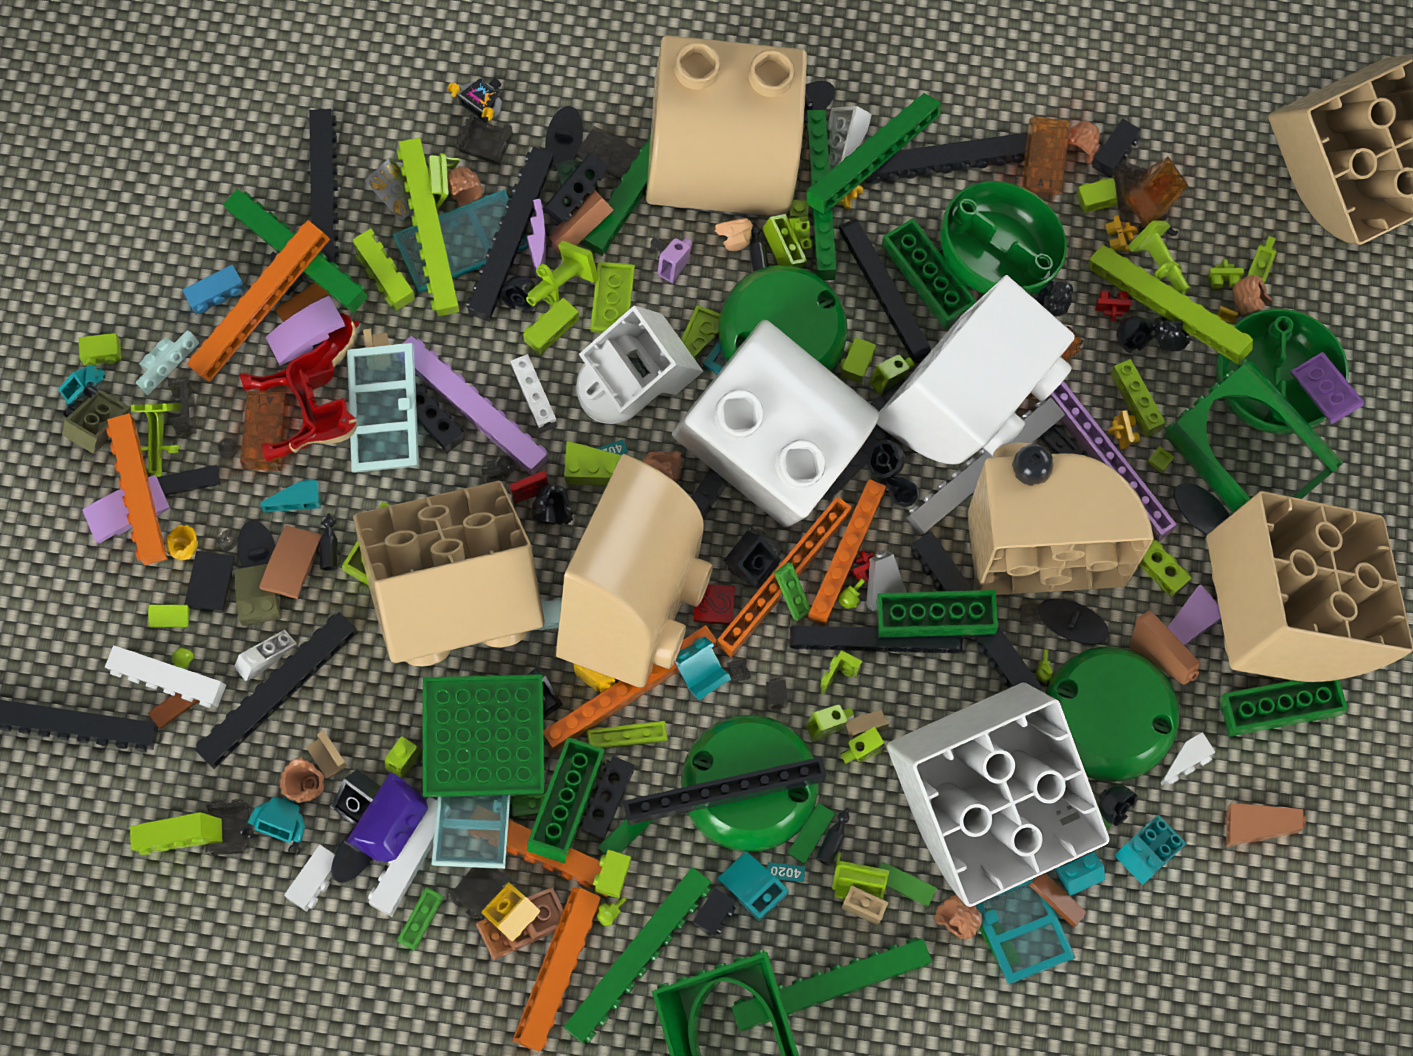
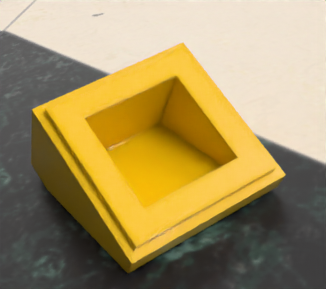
(1227, 313)

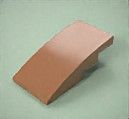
(291, 562)
(541, 926)

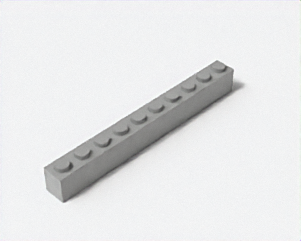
(964, 481)

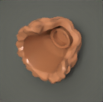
(1087, 137)
(464, 186)
(1250, 295)
(666, 462)
(301, 781)
(958, 917)

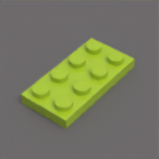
(611, 294)

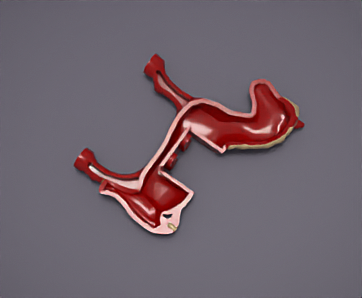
(303, 374)

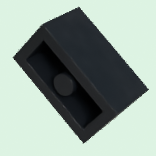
(714, 913)

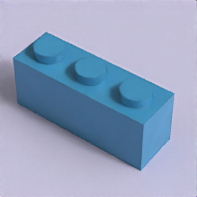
(214, 290)

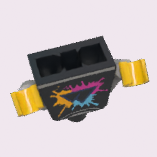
(479, 97)

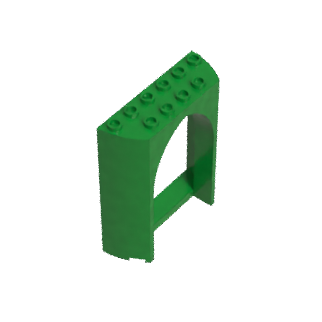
(1191, 439)
(682, 1002)

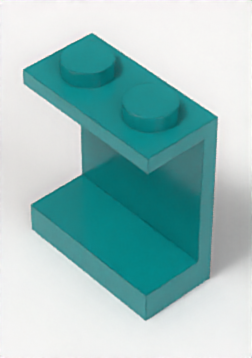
(701, 668)

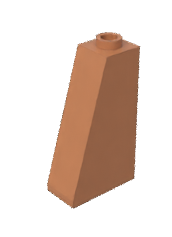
(582, 222)
(1163, 648)
(1256, 823)

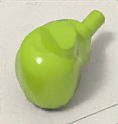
(849, 596)
(182, 658)
(1044, 671)
(609, 912)

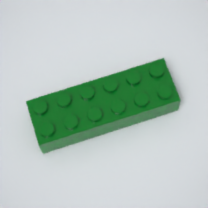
(928, 272)
(937, 613)
(1281, 705)
(565, 800)

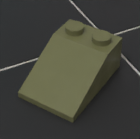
(89, 421)
(252, 602)

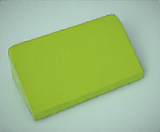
(169, 616)

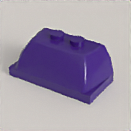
(389, 820)

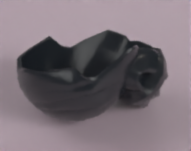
(901, 491)

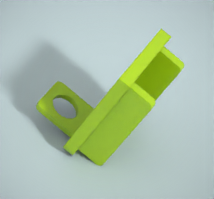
(438, 176)
(863, 877)

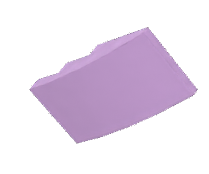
(537, 240)
(304, 330)
(109, 514)

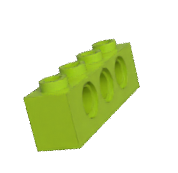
(1137, 398)
(1156, 571)

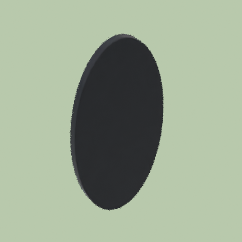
(818, 96)
(564, 134)
(1199, 507)
(255, 544)
(1073, 621)
(348, 861)

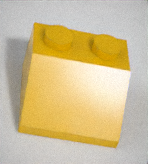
(594, 679)
(510, 911)

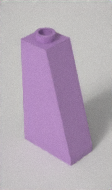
(1195, 616)

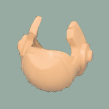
(738, 233)

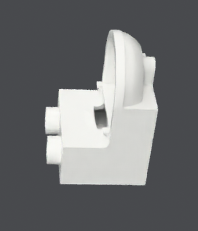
(609, 382)

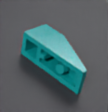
(295, 497)

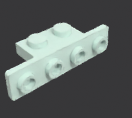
(164, 360)

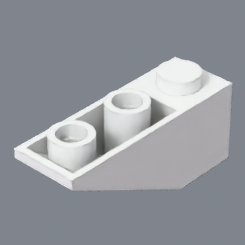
(263, 655)
(1191, 754)

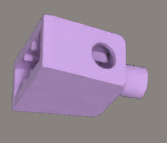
(674, 259)

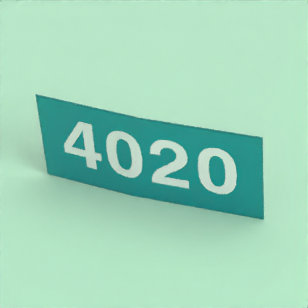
(616, 447)
(787, 871)

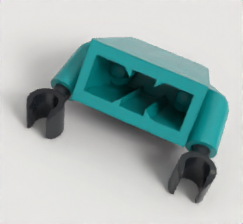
(80, 384)
(278, 819)

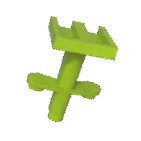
(1151, 241)
(575, 263)
(155, 446)

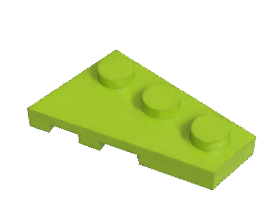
(700, 330)

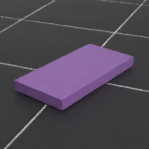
(1327, 388)

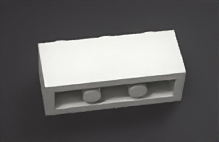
(311, 879)

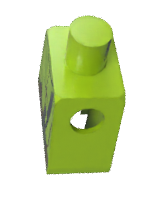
(872, 746)

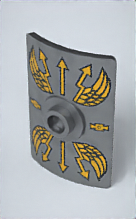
(390, 187)

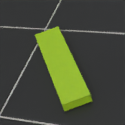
(628, 735)

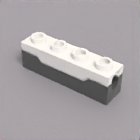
(533, 393)

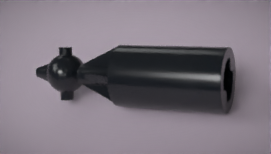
(758, 249)
(328, 545)
(833, 840)

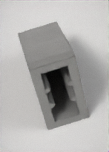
(883, 577)

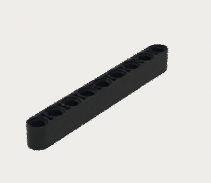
(885, 290)
(867, 640)

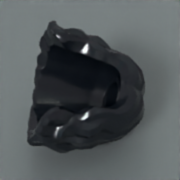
(1056, 297)
(1170, 335)
(552, 505)

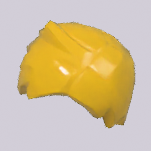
(182, 542)

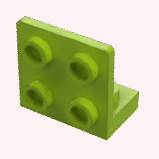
(846, 663)

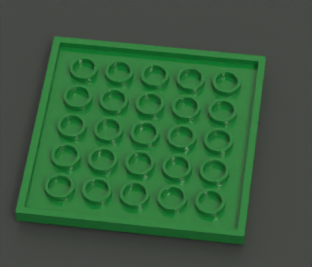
(483, 736)

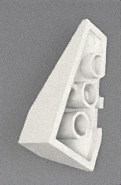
(847, 131)

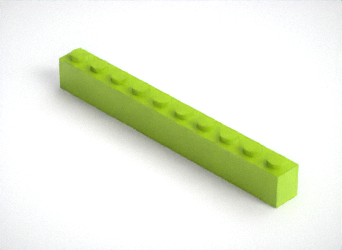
(429, 228)
(1171, 304)

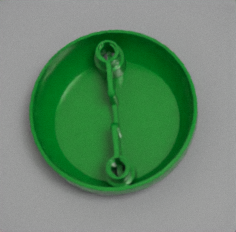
(1001, 232)
(794, 304)
(1280, 344)
(1114, 711)
(742, 747)

